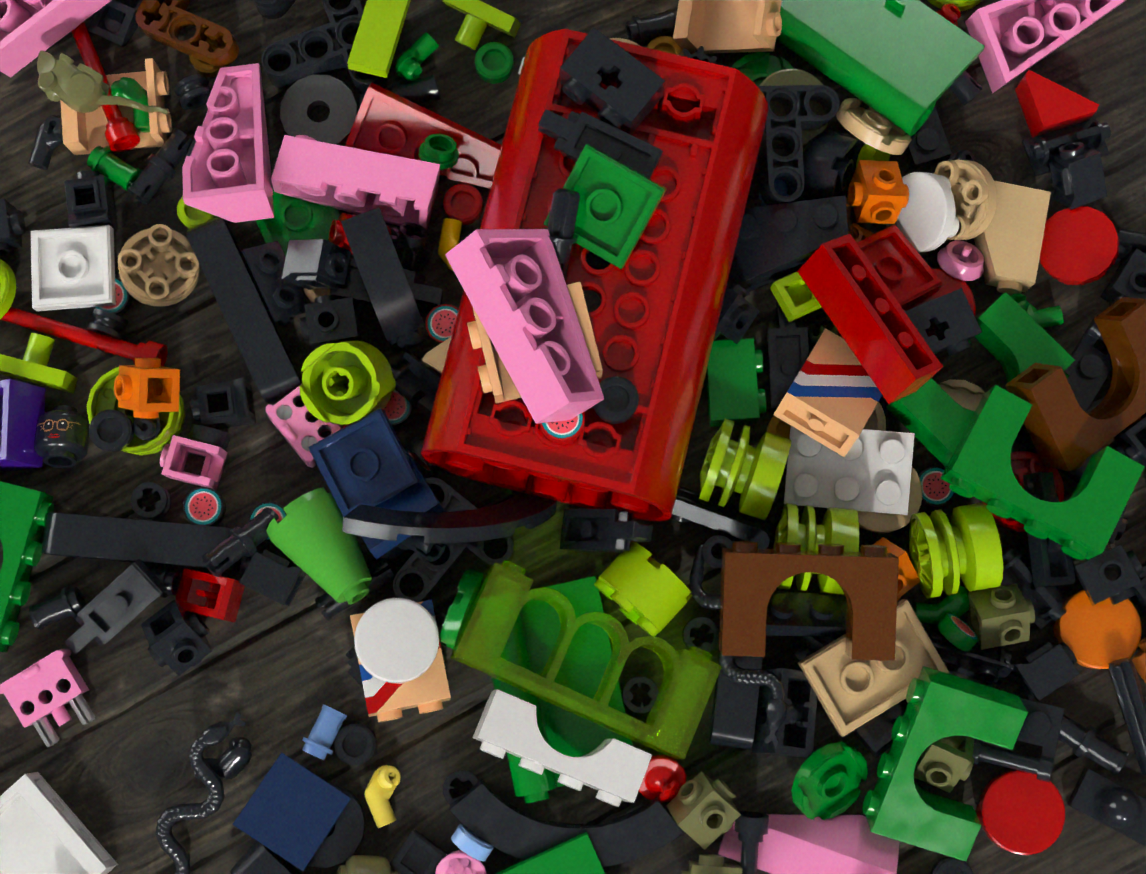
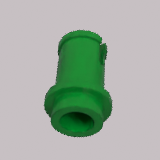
(112, 167)

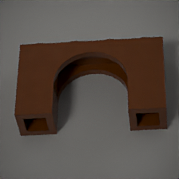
(1057, 423)
(865, 578)

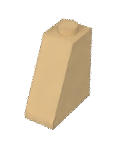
(1014, 238)

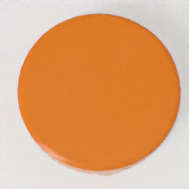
(1098, 631)

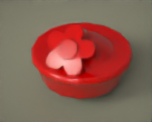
(662, 778)

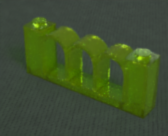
(681, 697)

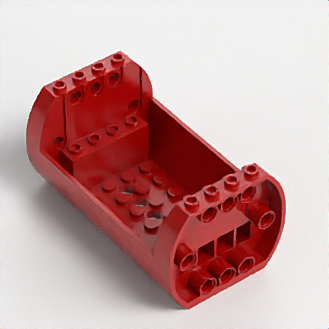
(652, 314)

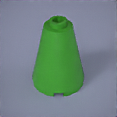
(318, 546)

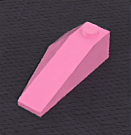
(231, 155)
(819, 846)

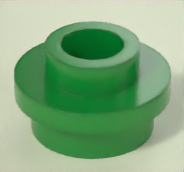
(439, 150)

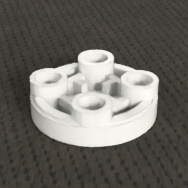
(929, 211)
(396, 640)

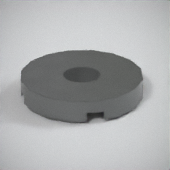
(317, 91)

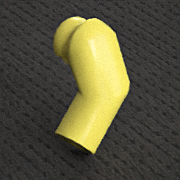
(380, 791)

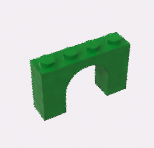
(1016, 344)
(984, 471)
(21, 529)
(936, 709)

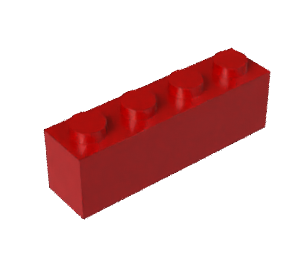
(869, 318)

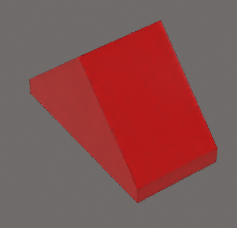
(1050, 105)
(209, 595)

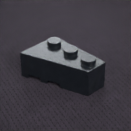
(784, 236)

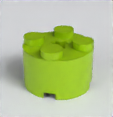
(325, 376)
(643, 589)

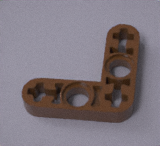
(175, 19)

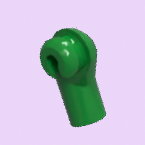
(409, 62)
(132, 90)
(1044, 317)
(932, 613)

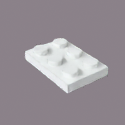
(868, 479)

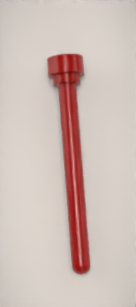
(120, 132)
(86, 337)

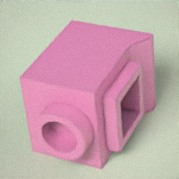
(175, 456)

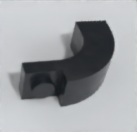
(385, 280)

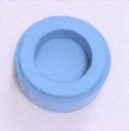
(471, 843)

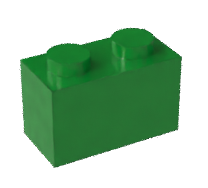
(733, 383)

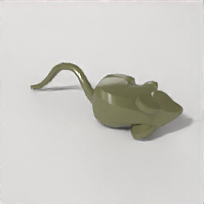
(79, 86)

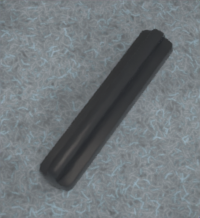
(1132, 705)

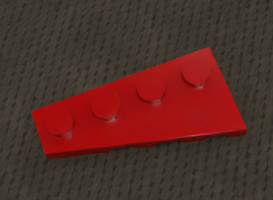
(399, 127)

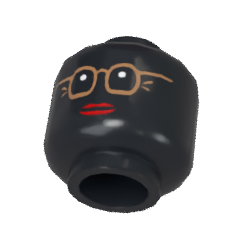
(62, 437)

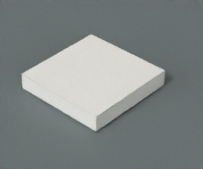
(73, 268)

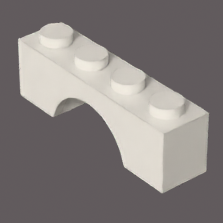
(512, 728)

